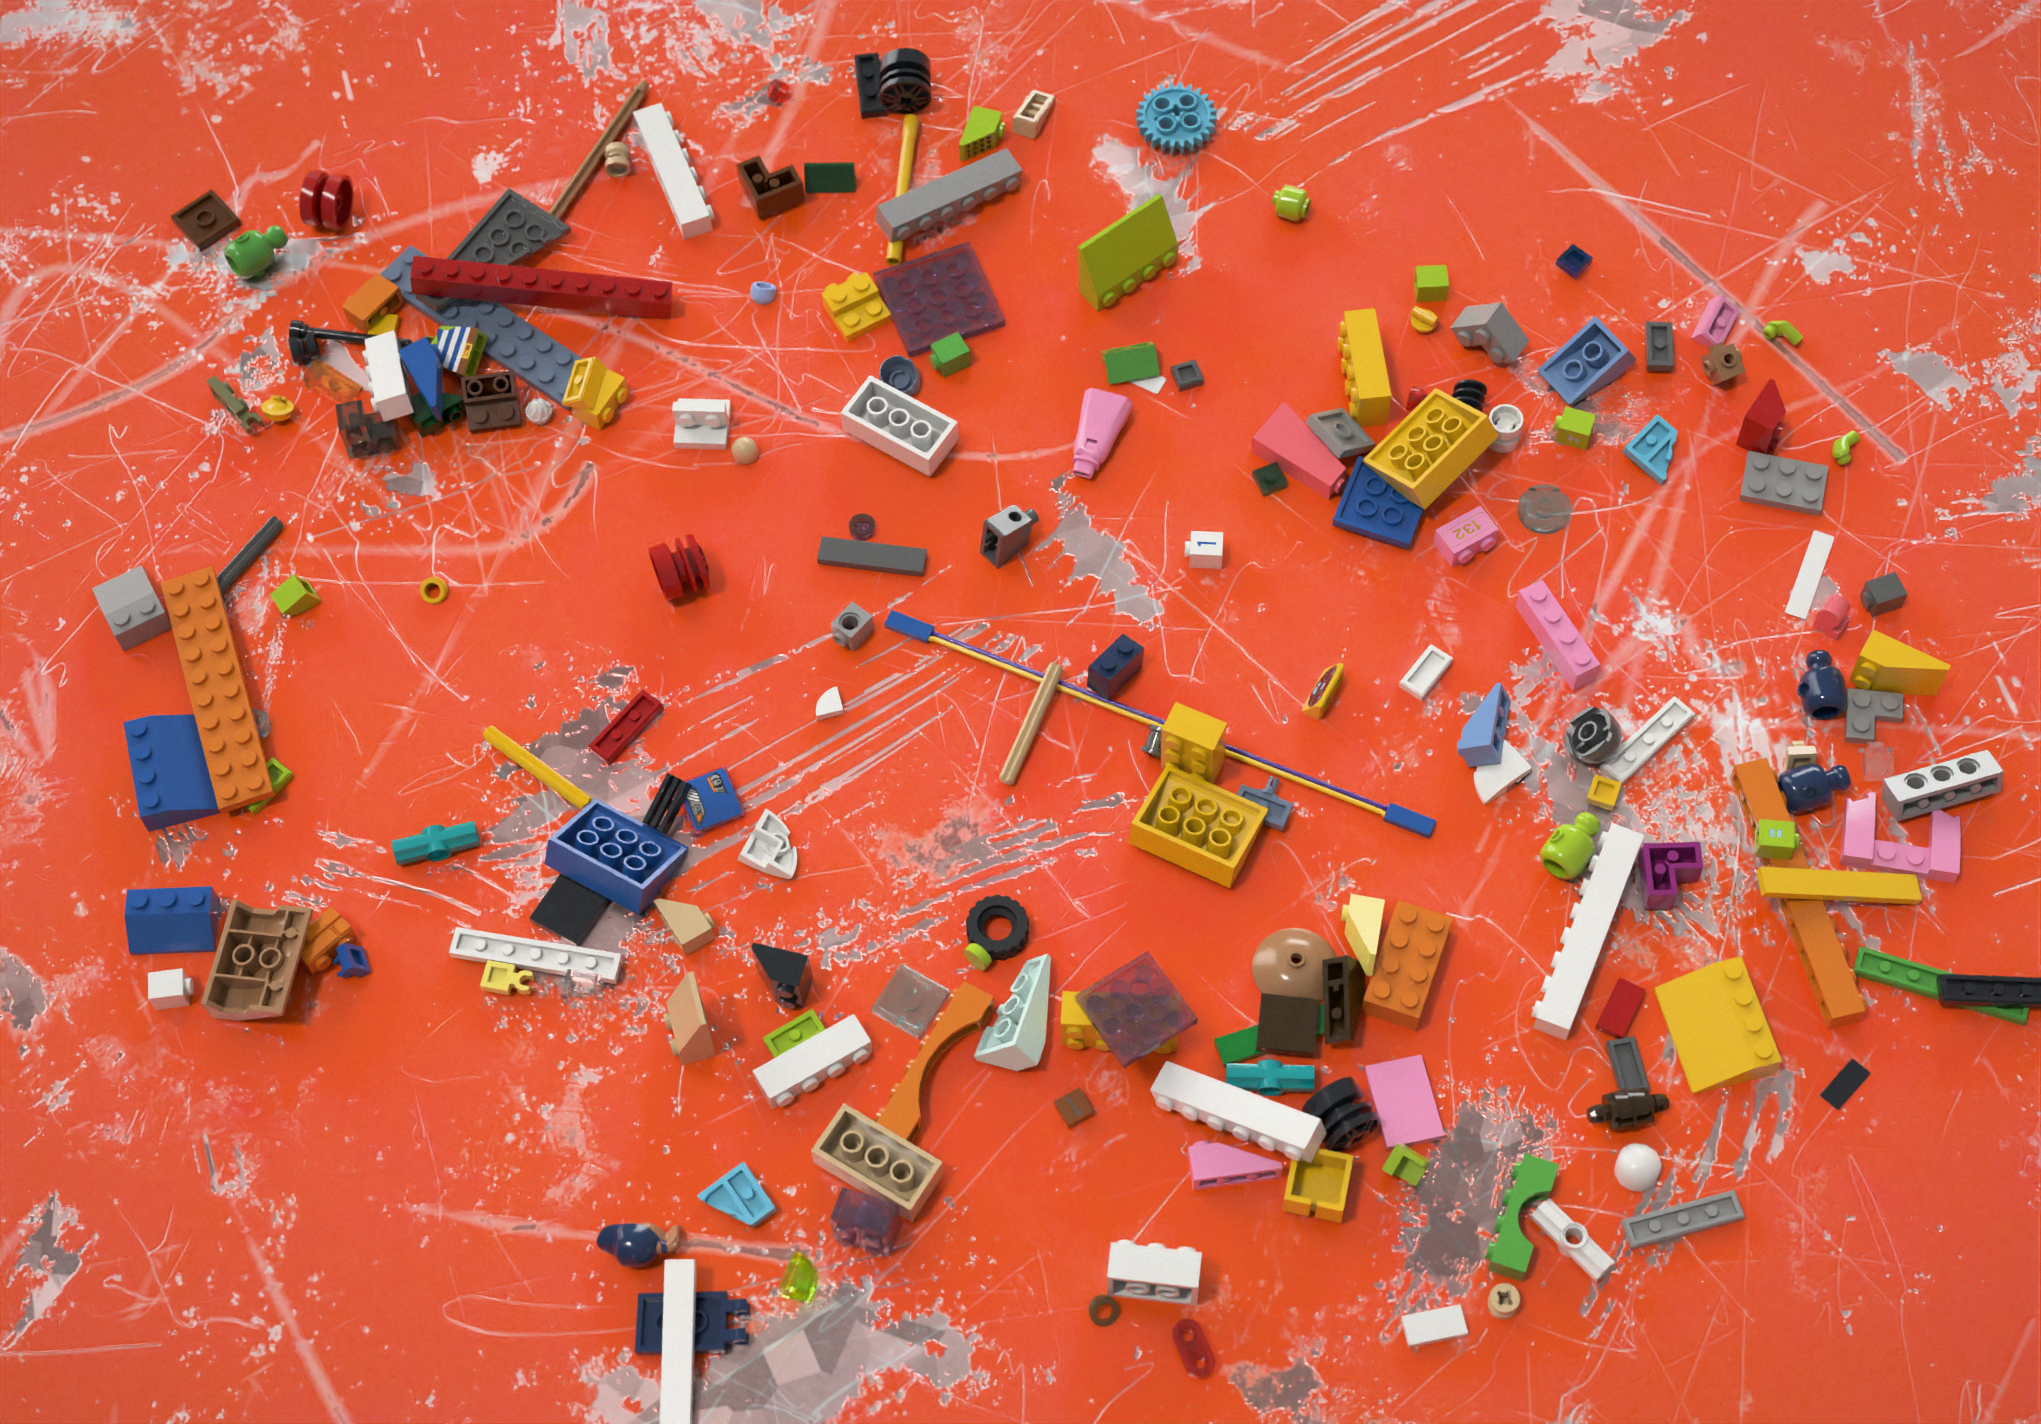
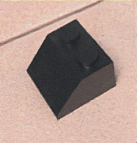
(784, 974)

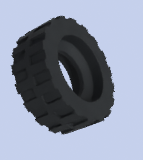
(1004, 907)

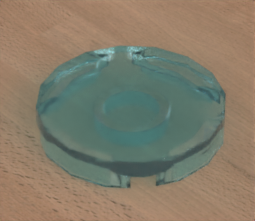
(1544, 509)

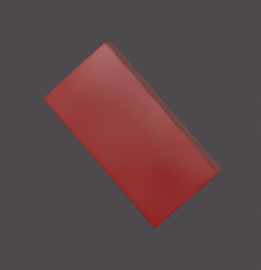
(1620, 1008)

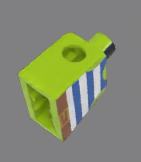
(459, 348)

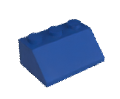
(171, 920)

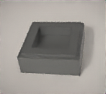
(1187, 375)

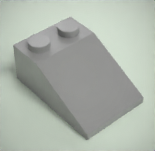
(132, 608)

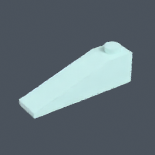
(1021, 1027)

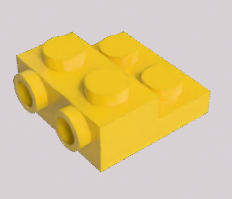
(855, 306)

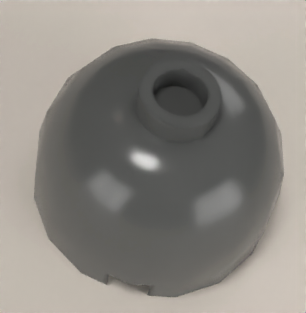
(1593, 735)

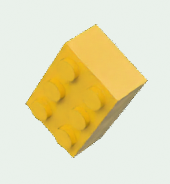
(1193, 742)

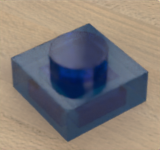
(1574, 261)

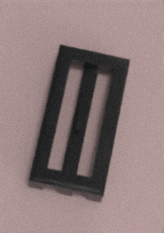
(664, 802)

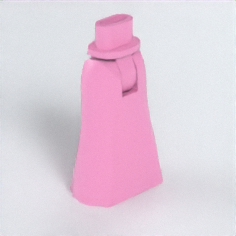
(1099, 425)

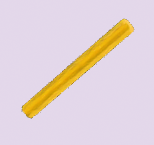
(536, 767)

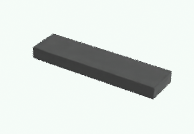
(872, 556)

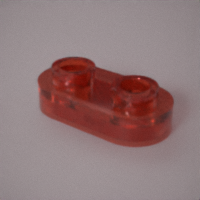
(1193, 1350)

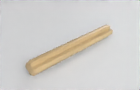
(1031, 723)

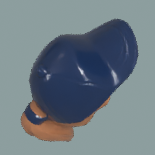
(638, 1243)

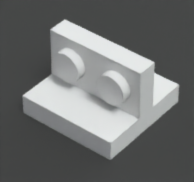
(701, 423)

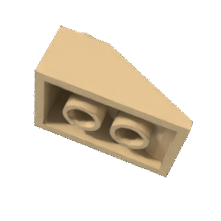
(688, 1023)

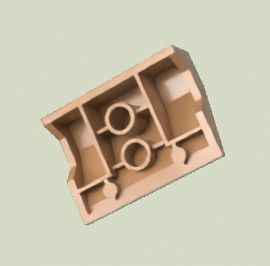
(256, 961)

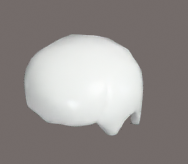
(1637, 1167)

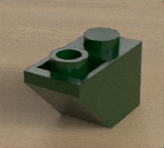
(423, 418)

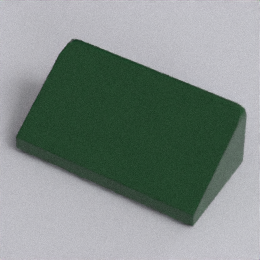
(830, 177)

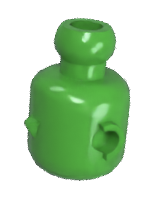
(254, 251)

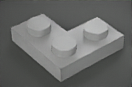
(1865, 708)

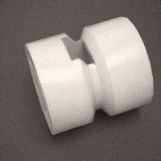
(1508, 425)

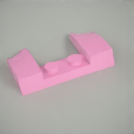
(1861, 850)

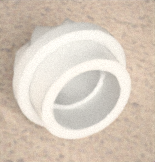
(538, 411)

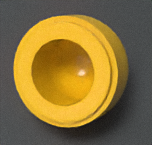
(424, 589)

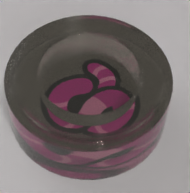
(862, 527)

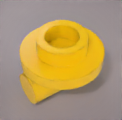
(1423, 320)

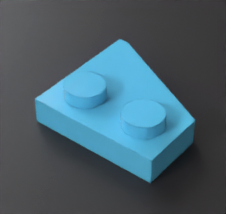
(1653, 448)
(739, 1196)

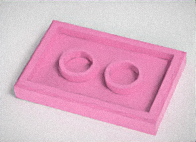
(1404, 1102)

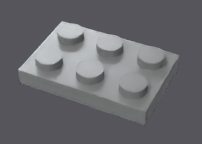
(1783, 483)

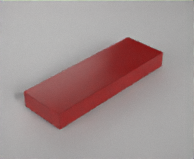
(625, 727)

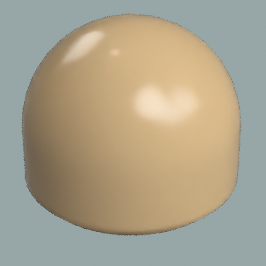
(744, 450)

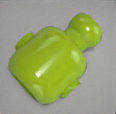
(1570, 847)

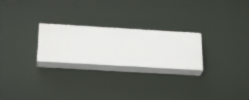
(1648, 740)

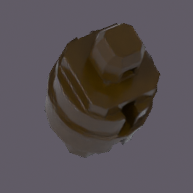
(1627, 1108)

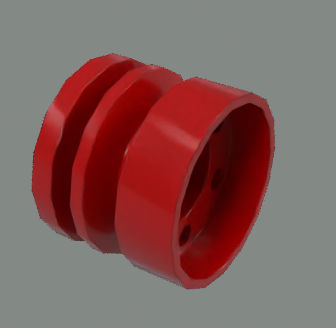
(679, 567)

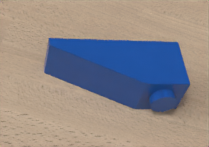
(426, 372)

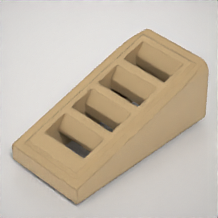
(1031, 115)

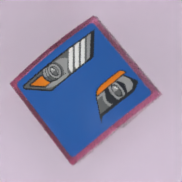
(712, 800)

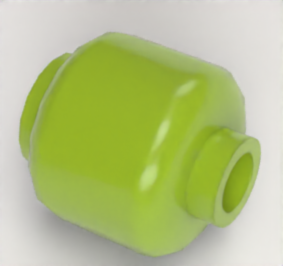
(1291, 203)

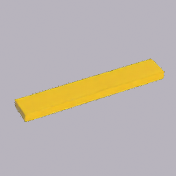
(1838, 885)

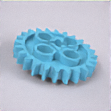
(1176, 117)

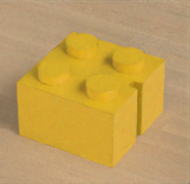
(1319, 1185)

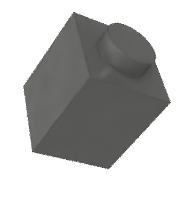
(1883, 594)

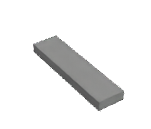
(1682, 1220)

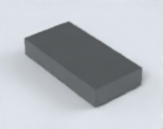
(1626, 1063)

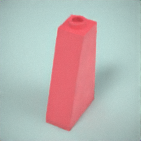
(1299, 452)

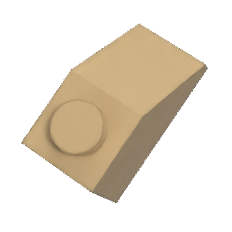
(686, 924)

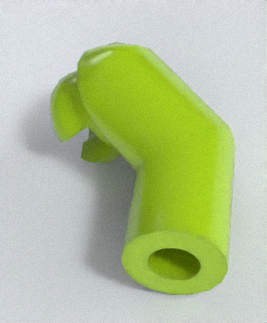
(1842, 446)

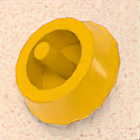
(277, 408)

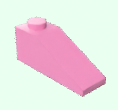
(1223, 1165)

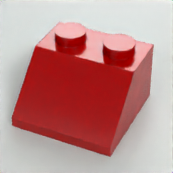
(1763, 421)

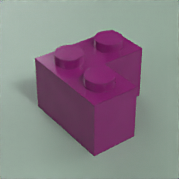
(1665, 865)

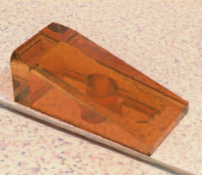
(331, 383)

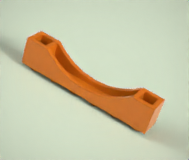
(965, 1015)

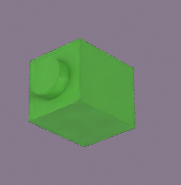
(950, 355)

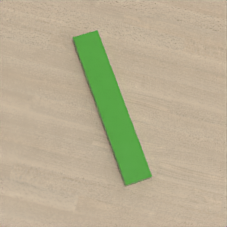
(1919, 980)

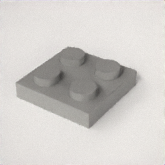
(1340, 433)

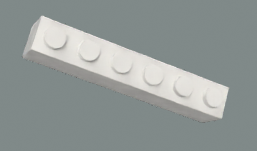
(673, 171)
(1238, 1112)

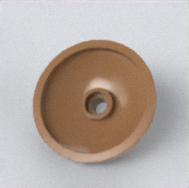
(1276, 972)

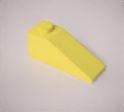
(1362, 928)

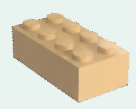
(877, 1161)

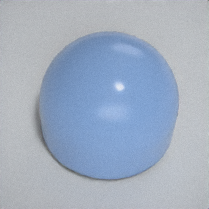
(762, 292)

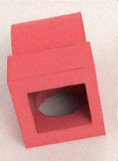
(1832, 616)

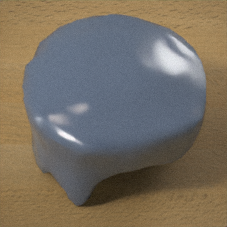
(900, 374)

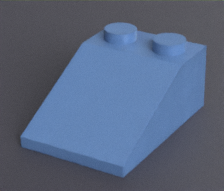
(1586, 362)

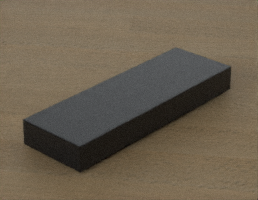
(869, 85)

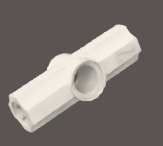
(1586, 1253)

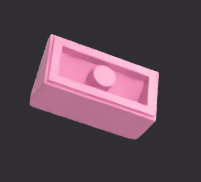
(1715, 322)

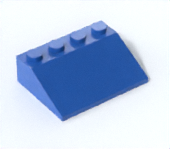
(169, 770)
(614, 855)

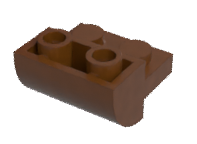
(491, 401)

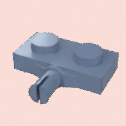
(1278, 808)

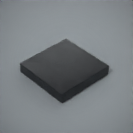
(568, 910)

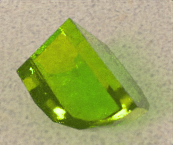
(799, 1279)

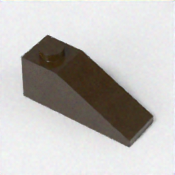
(1342, 998)

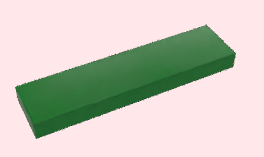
(1242, 1044)

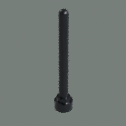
(300, 329)

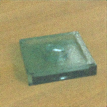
(910, 1001)

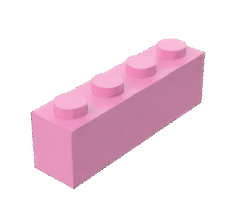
(1557, 635)

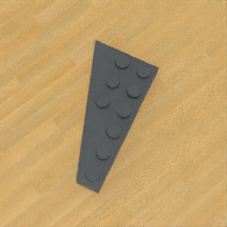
(505, 236)

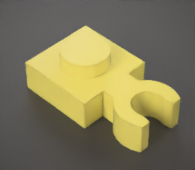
(501, 977)

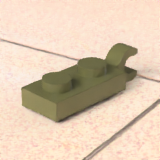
(236, 407)

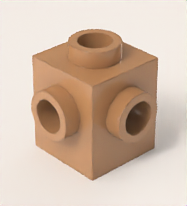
(1722, 362)

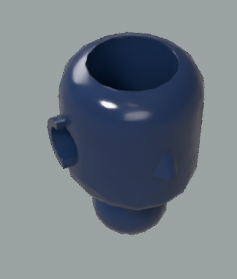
(1822, 687)
(1811, 786)

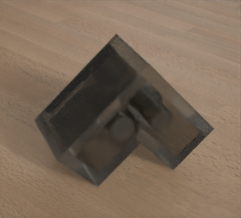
(366, 433)

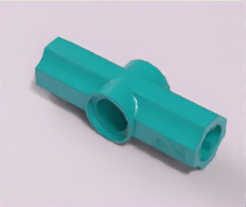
(435, 843)
(1271, 1077)

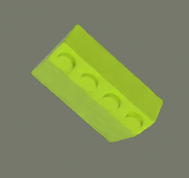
(1126, 253)

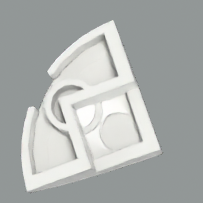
(1495, 778)
(770, 848)

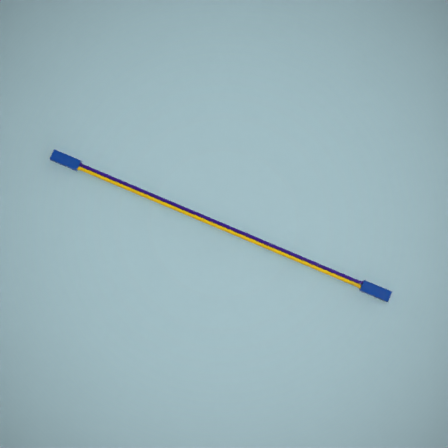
(1394, 813)

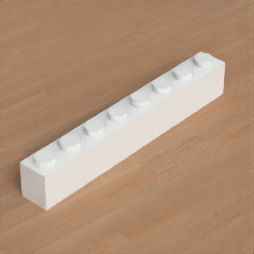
(1588, 931)

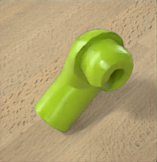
(1782, 328)

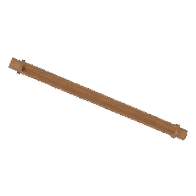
(594, 156)

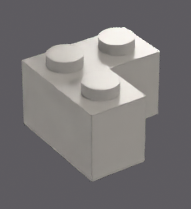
(1493, 329)

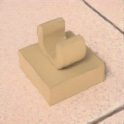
(1799, 755)

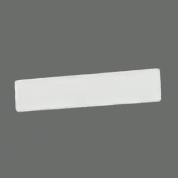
(1809, 574)

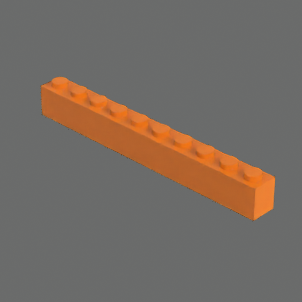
(1806, 919)

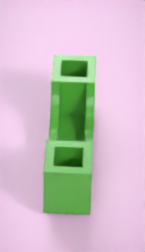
(1532, 1184)

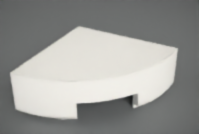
(829, 704)

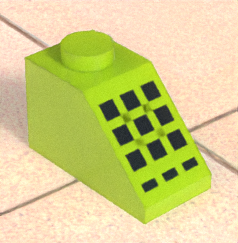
(981, 132)

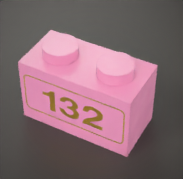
(1466, 536)

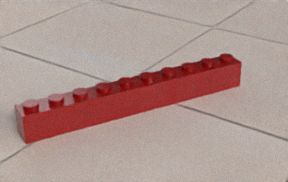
(541, 287)

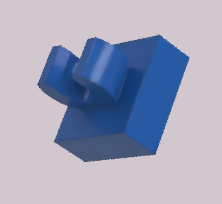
(352, 960)

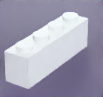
(387, 377)
(813, 1062)

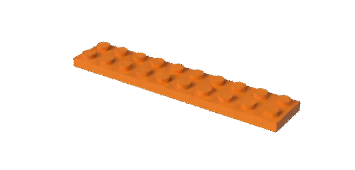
(217, 690)

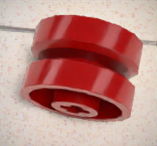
(326, 200)

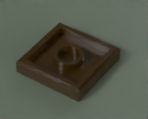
(1287, 1024)

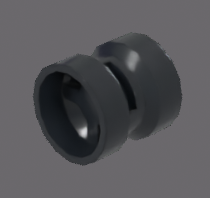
(298, 349)

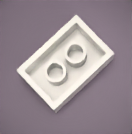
(1154, 1272)

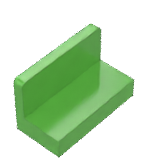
(1130, 362)

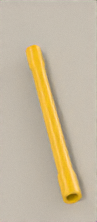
(909, 135)

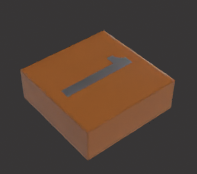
(1074, 1108)

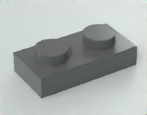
(1659, 346)

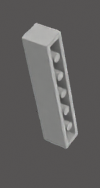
(948, 195)

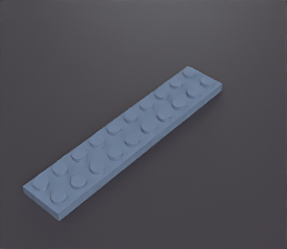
(510, 338)

